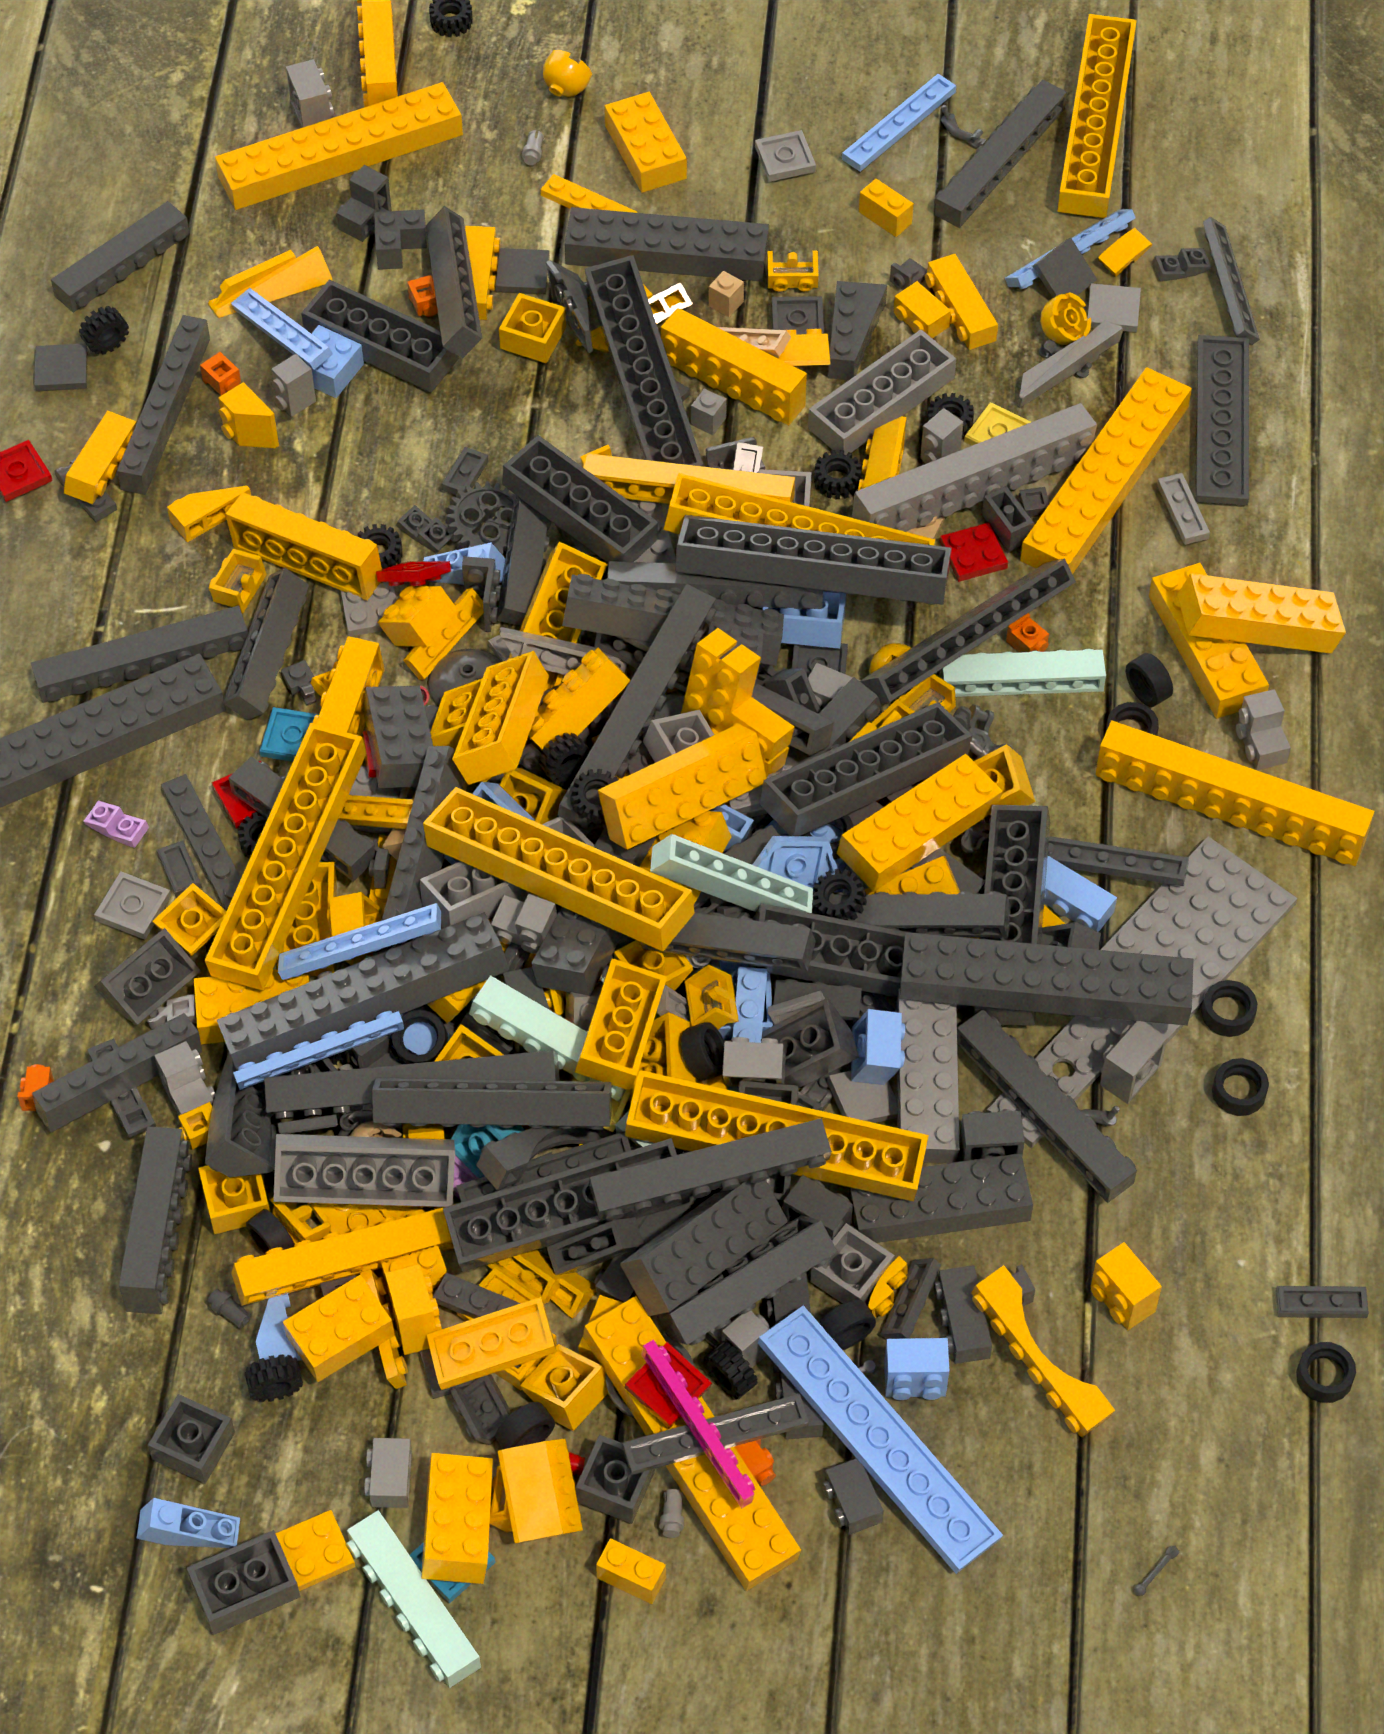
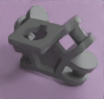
(981, 742)

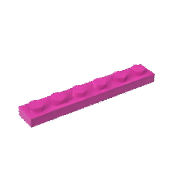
(692, 1413)

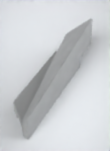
(1068, 361)
(553, 653)

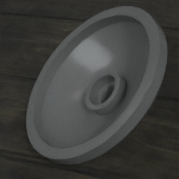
(451, 670)

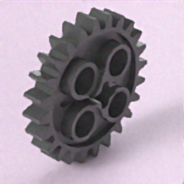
(471, 505)

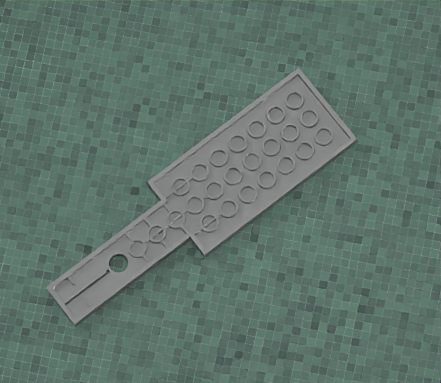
(1211, 918)

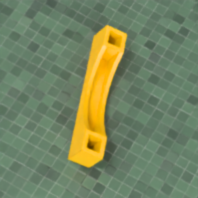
(1079, 1401)

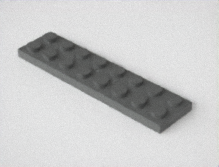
(1222, 420)

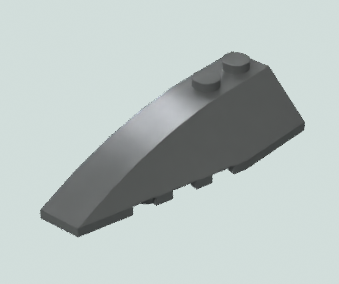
(240, 1129)

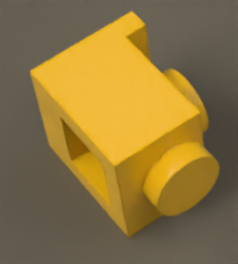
(196, 1125)

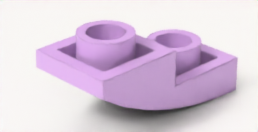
(115, 824)

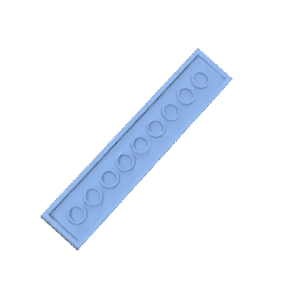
(880, 1439)

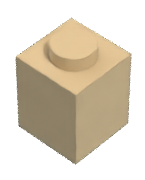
(726, 293)

